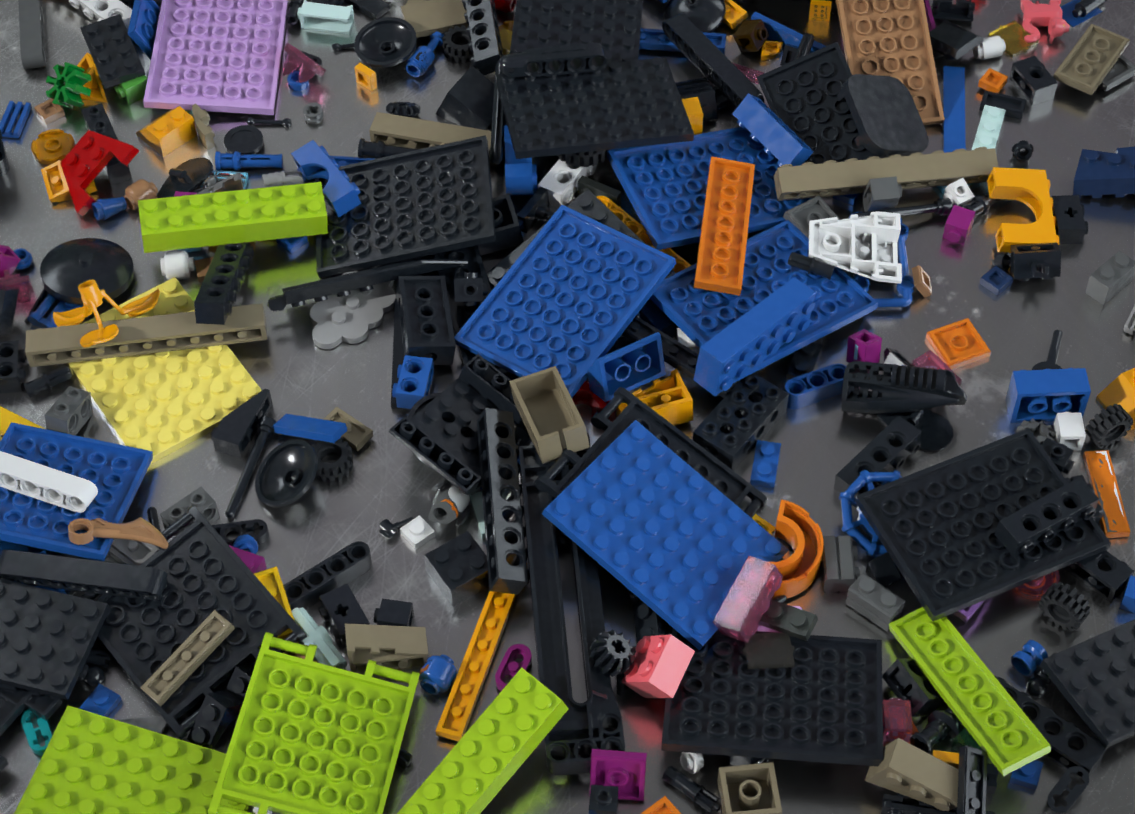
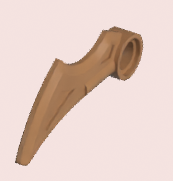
(135, 530)

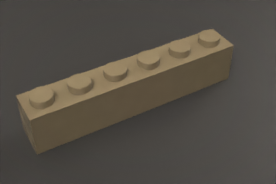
(420, 133)

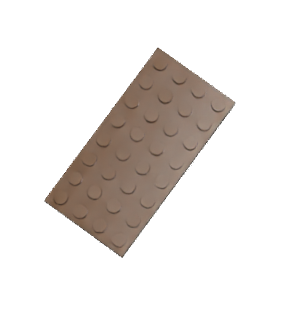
(893, 42)

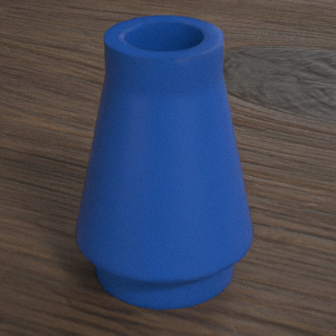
(108, 207)

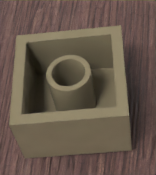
(749, 789)

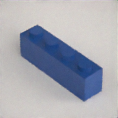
(771, 132)

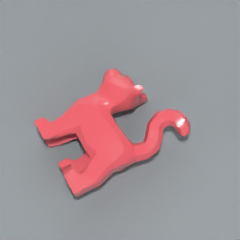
(1043, 15)

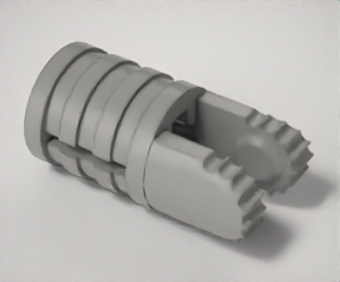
(282, 178)

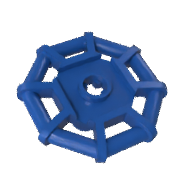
(847, 499)

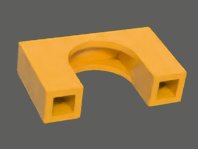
(1032, 189)

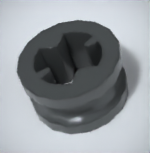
(315, 108)

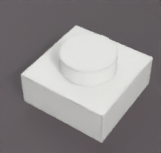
(417, 532)

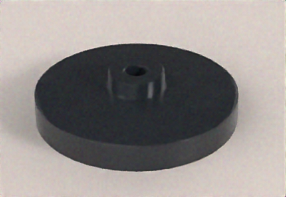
(244, 140)

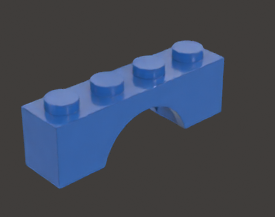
(338, 192)

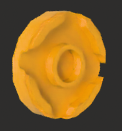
(52, 146)

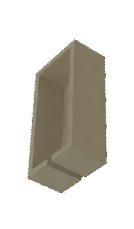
(549, 414)

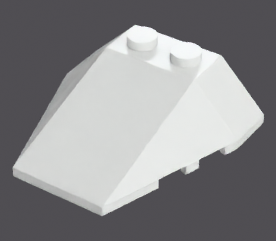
(859, 244)

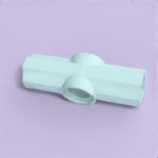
(318, 635)

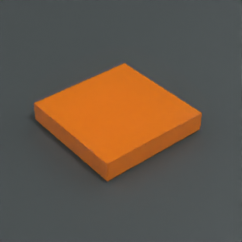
(958, 344)

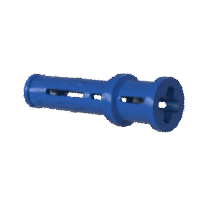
(237, 161)

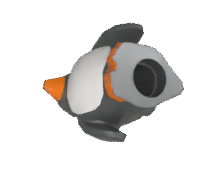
(449, 504)

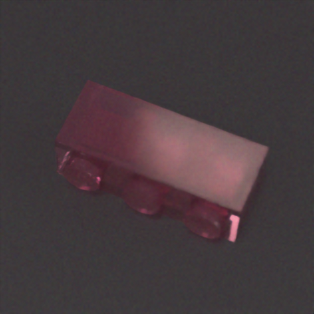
(748, 599)

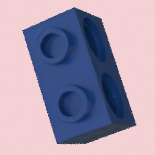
(414, 380)

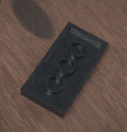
(112, 51)

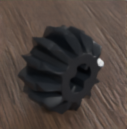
(612, 653)

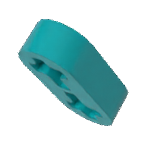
(33, 734)

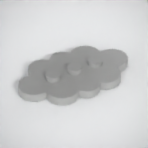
(351, 315)

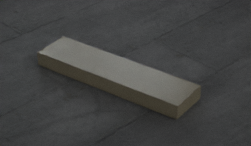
(187, 658)

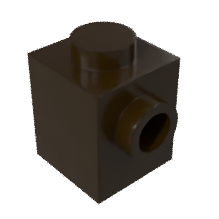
(751, 35)

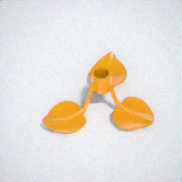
(92, 298)

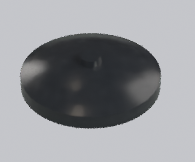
(86, 260)

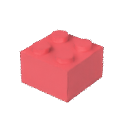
(658, 666)

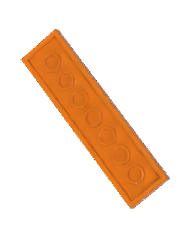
(724, 226)

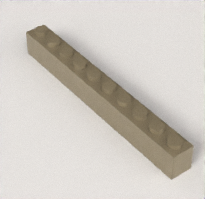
(912, 172)
(144, 336)

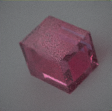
(897, 719)

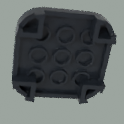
(884, 115)

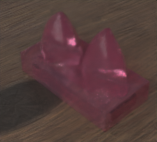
(294, 60)

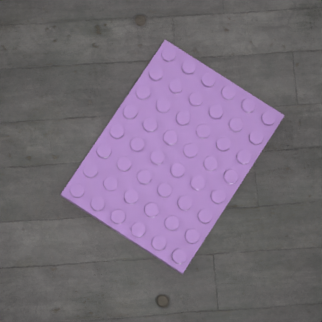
(217, 55)

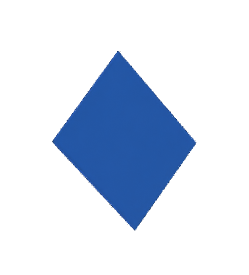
(1069, 18)

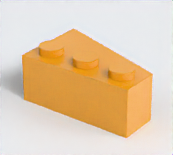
(667, 398)

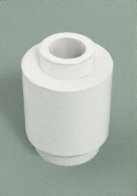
(989, 48)

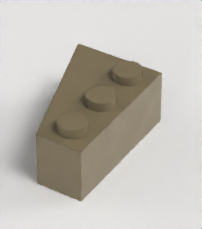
(390, 646)
(916, 775)

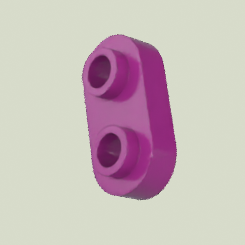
(508, 666)

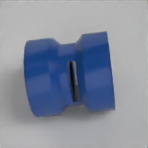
(1027, 659)

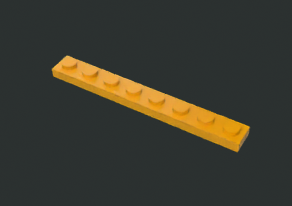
(475, 665)

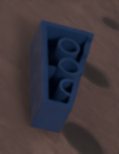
(1104, 174)

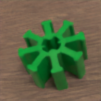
(68, 85)

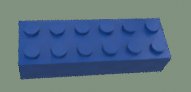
(754, 336)

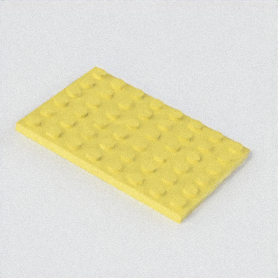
(165, 396)

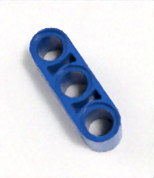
(815, 386)

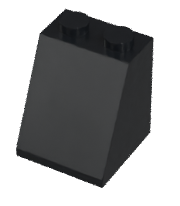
(469, 101)

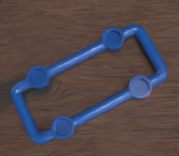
(906, 287)

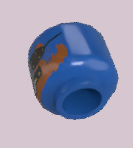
(437, 674)

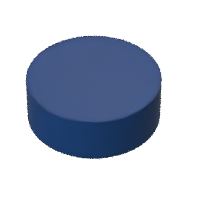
(293, 82)

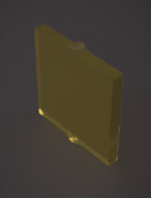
(1014, 38)

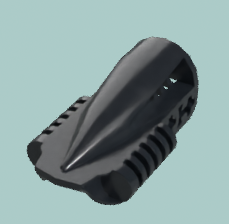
(902, 391)

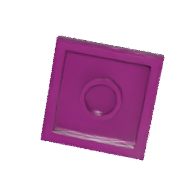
(621, 770)

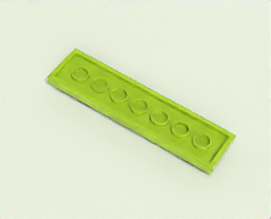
(970, 690)

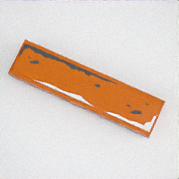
(1105, 486)

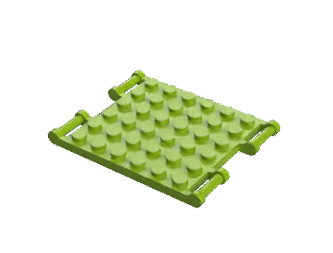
(314, 736)

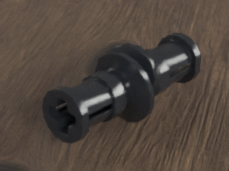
(939, 726)

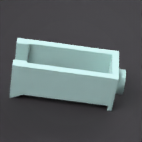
(326, 17)

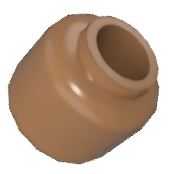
(139, 191)

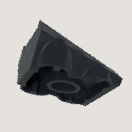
(952, 41)

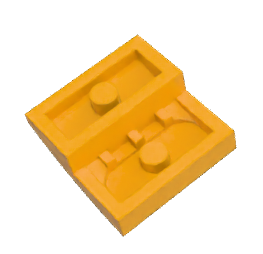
(57, 185)

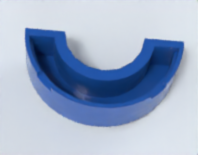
(519, 173)

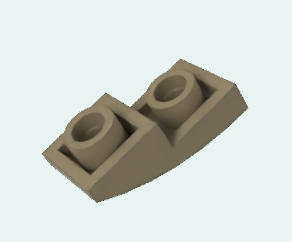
(202, 126)

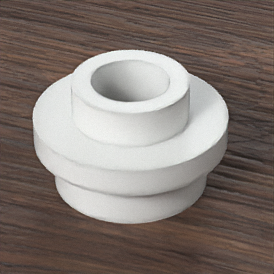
(692, 762)

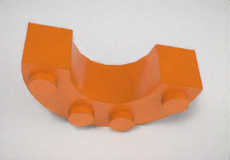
(806, 540)

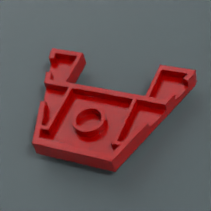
(87, 161)

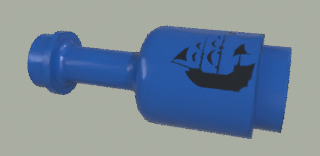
(424, 56)

